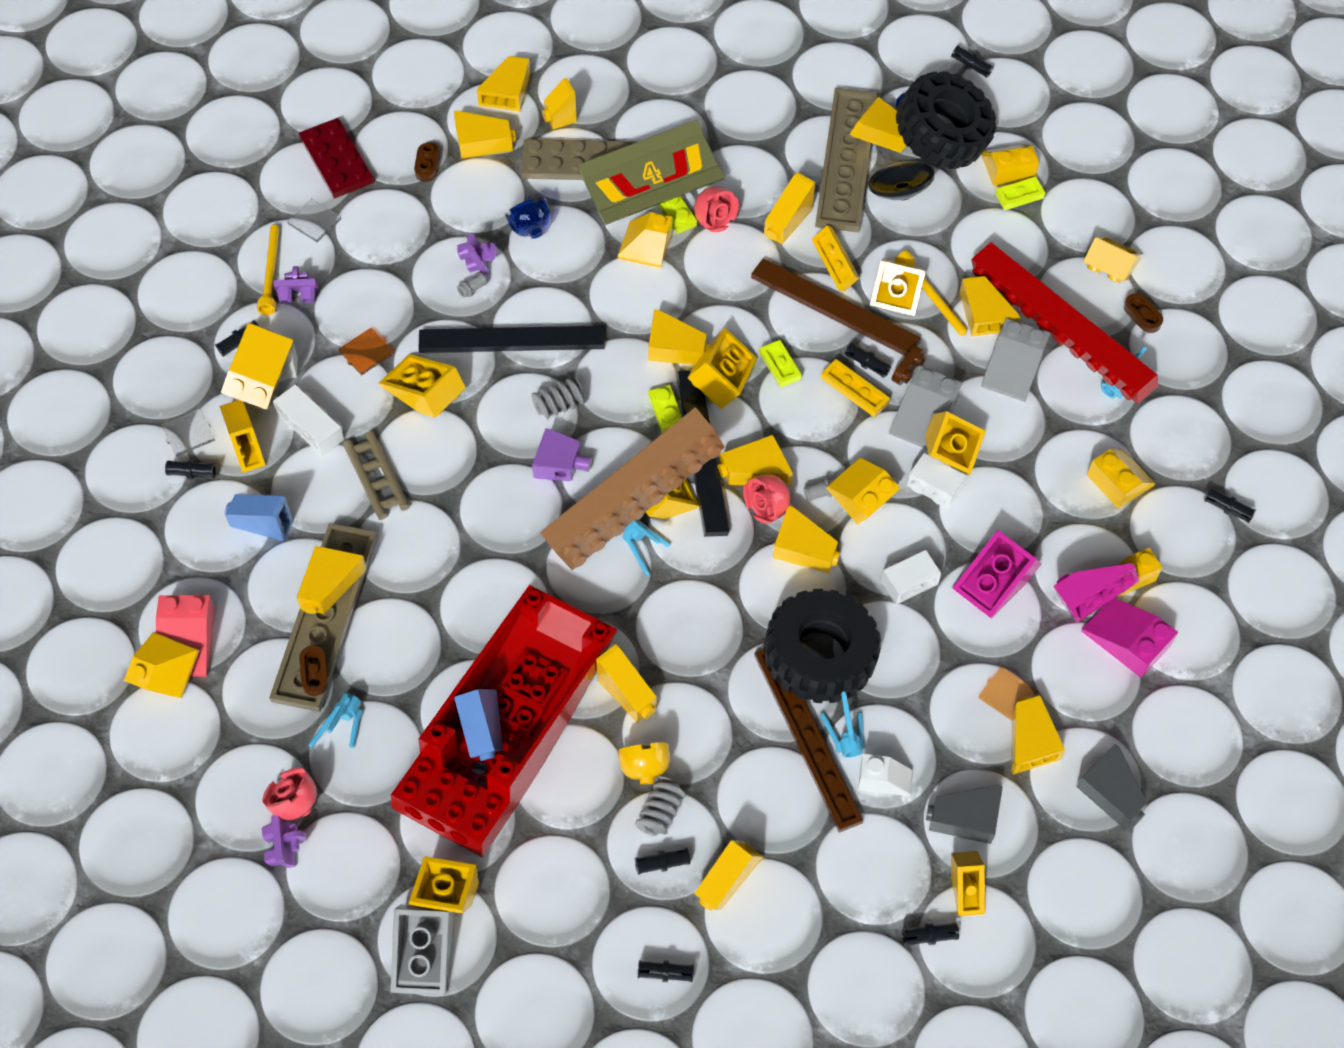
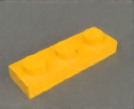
(835, 258)
(855, 388)

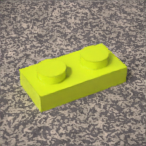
(1020, 193)
(682, 216)
(780, 363)
(664, 407)

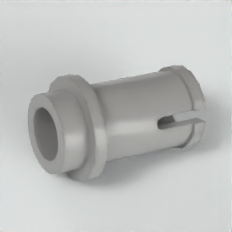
(467, 287)
(817, 490)

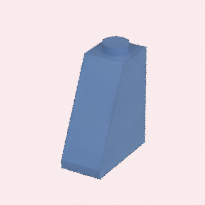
(260, 515)
(480, 722)

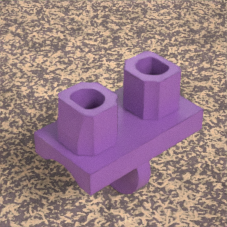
(477, 254)
(296, 282)
(286, 842)

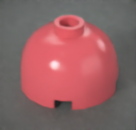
(716, 208)
(767, 497)
(292, 795)

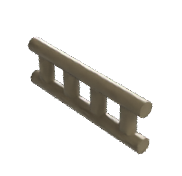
(371, 487)

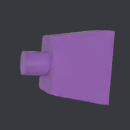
(559, 457)

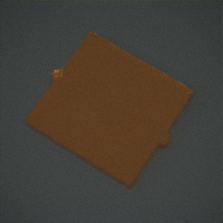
(366, 351)
(1005, 691)

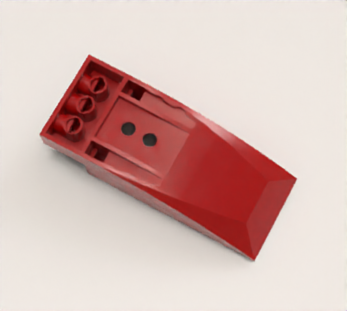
(540, 670)

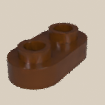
(427, 157)
(1144, 314)
(905, 369)
(313, 672)

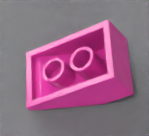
(996, 574)
(1091, 589)
(1130, 635)

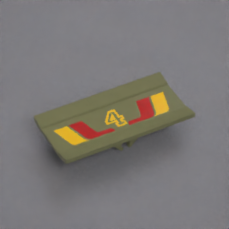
(650, 172)

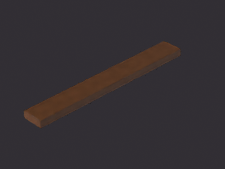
(835, 307)
(814, 752)

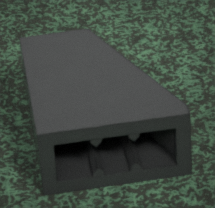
(1114, 788)
(967, 813)

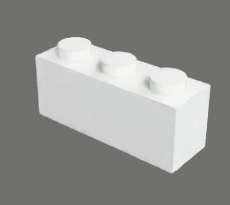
(309, 420)

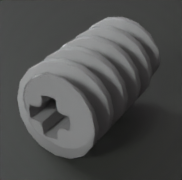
(558, 397)
(660, 806)

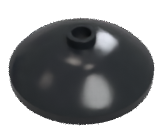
(901, 181)

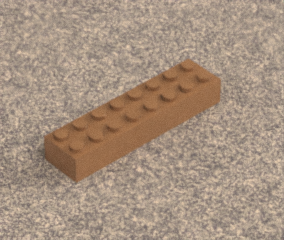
(633, 489)

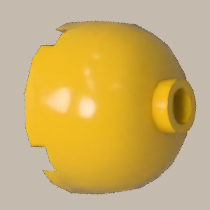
(644, 762)

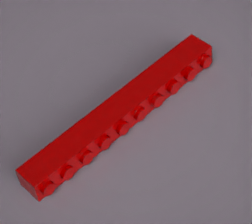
(1065, 324)

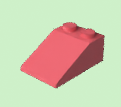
(188, 621)

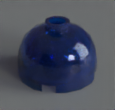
(530, 218)

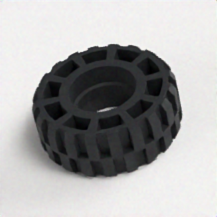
(931, 136)
(826, 614)

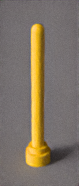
(908, 258)
(266, 304)

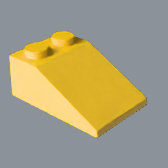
(257, 366)
(723, 369)
(424, 384)

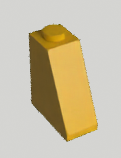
(506, 85)
(879, 127)
(482, 134)
(790, 208)
(984, 306)
(675, 340)
(242, 435)
(752, 460)
(805, 543)
(328, 578)
(625, 684)
(1033, 736)
(727, 874)

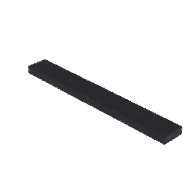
(511, 339)
(707, 478)

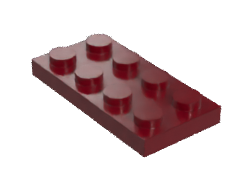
(336, 158)

